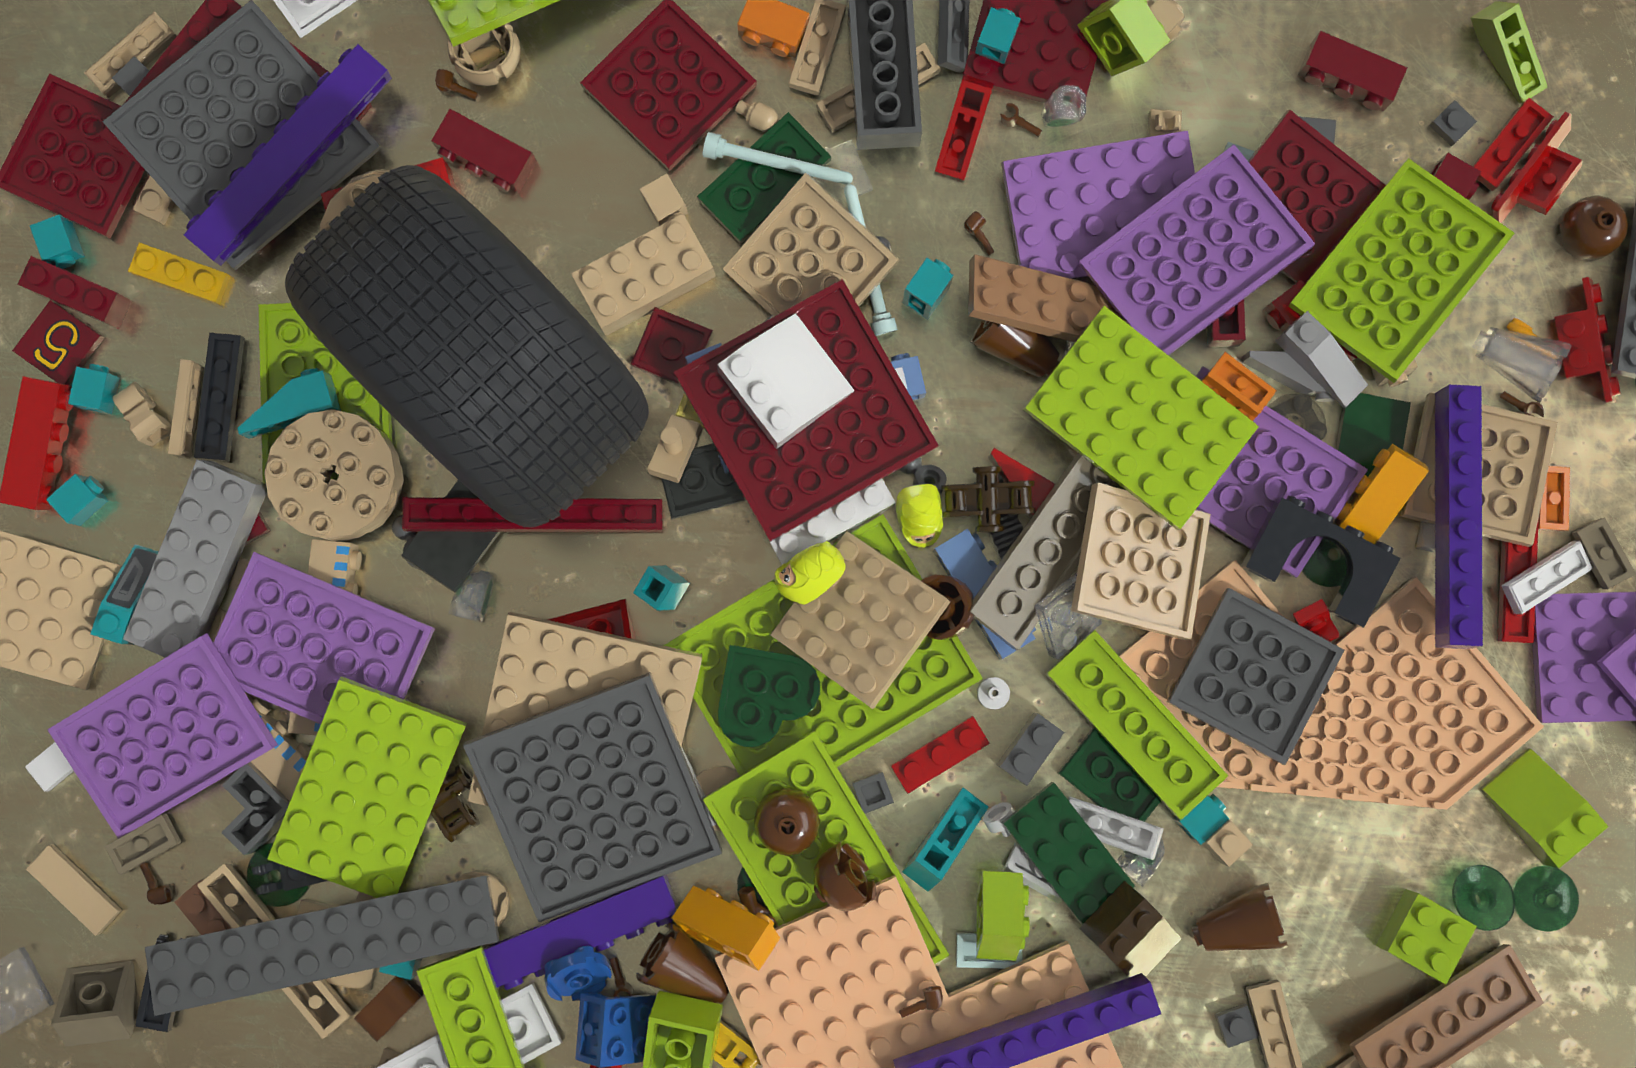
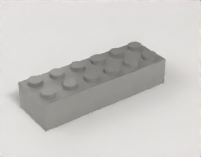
(196, 558)

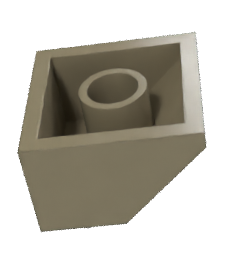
(97, 1004)

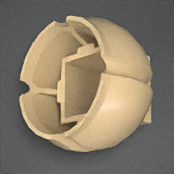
(493, 71)

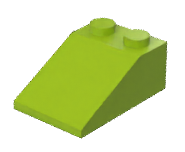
(1544, 809)
(681, 1032)

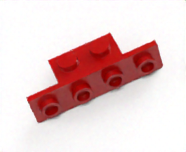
(1543, 176)
(1588, 349)

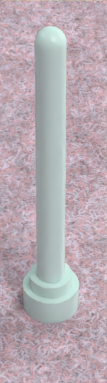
(717, 147)
(882, 320)

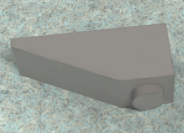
(1322, 358)
(1286, 371)

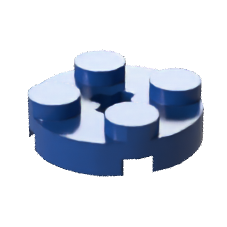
(577, 974)

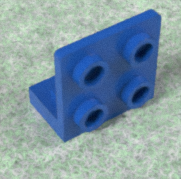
(612, 1029)

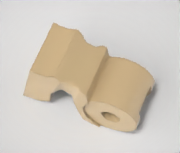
(138, 411)

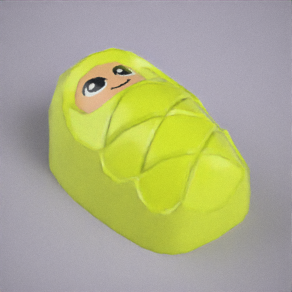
(920, 514)
(810, 573)

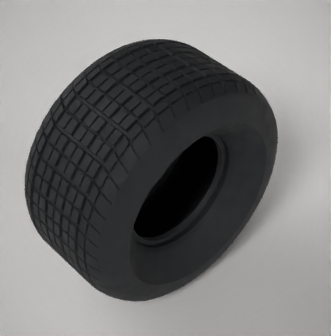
(467, 345)

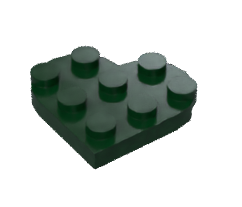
(762, 692)

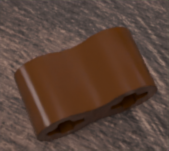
(387, 1007)

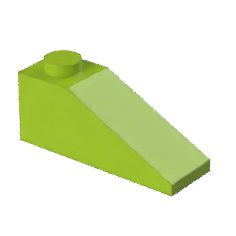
(1510, 48)

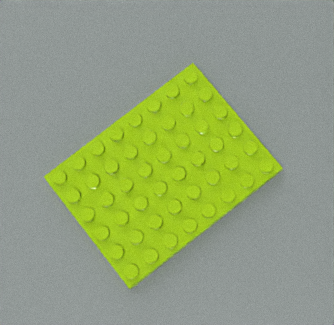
(840, 719)

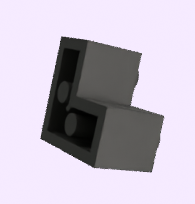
(262, 813)

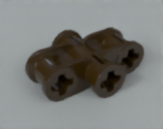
(988, 499)
(452, 805)

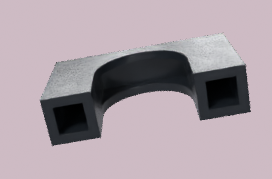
(1367, 564)

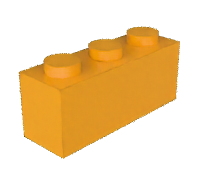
(1382, 493)
(727, 927)

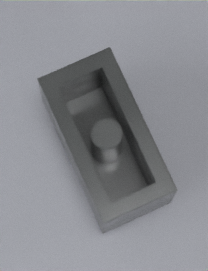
(1030, 748)

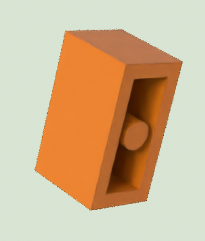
(773, 25)

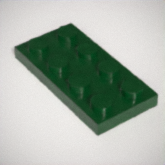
(751, 191)
(1066, 851)

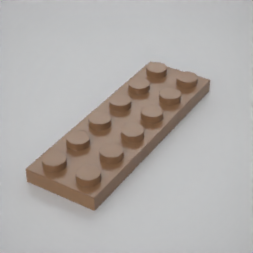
(1032, 299)
(1453, 1016)

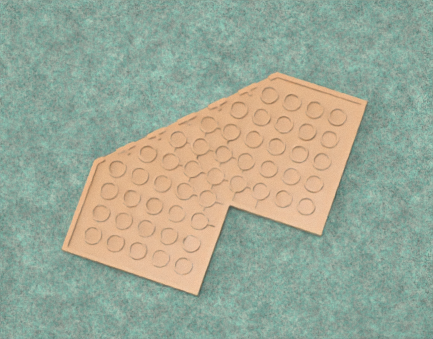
(1391, 722)
(844, 975)

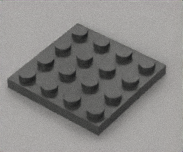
(1255, 676)

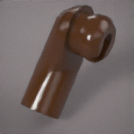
(748, 899)

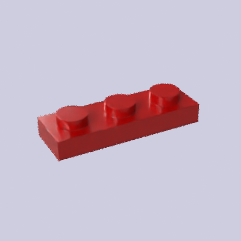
(1511, 143)
(940, 754)

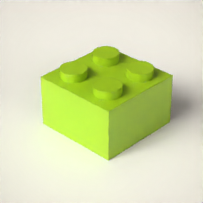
(1123, 34)
(1000, 915)
(1426, 936)

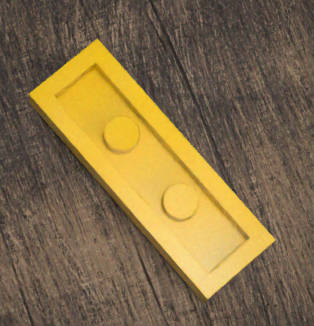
(179, 273)

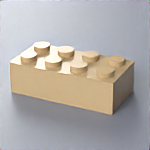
(644, 274)

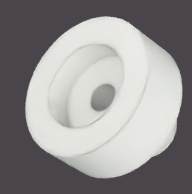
(985, 690)
(995, 815)

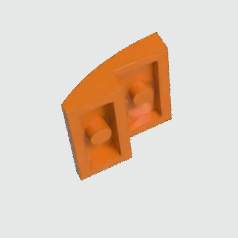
(1239, 386)
(1555, 500)

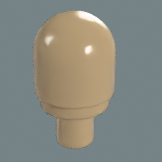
(758, 115)

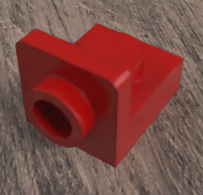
(1317, 620)

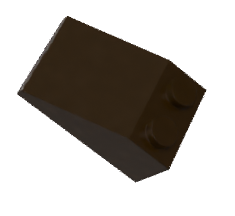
(1130, 931)

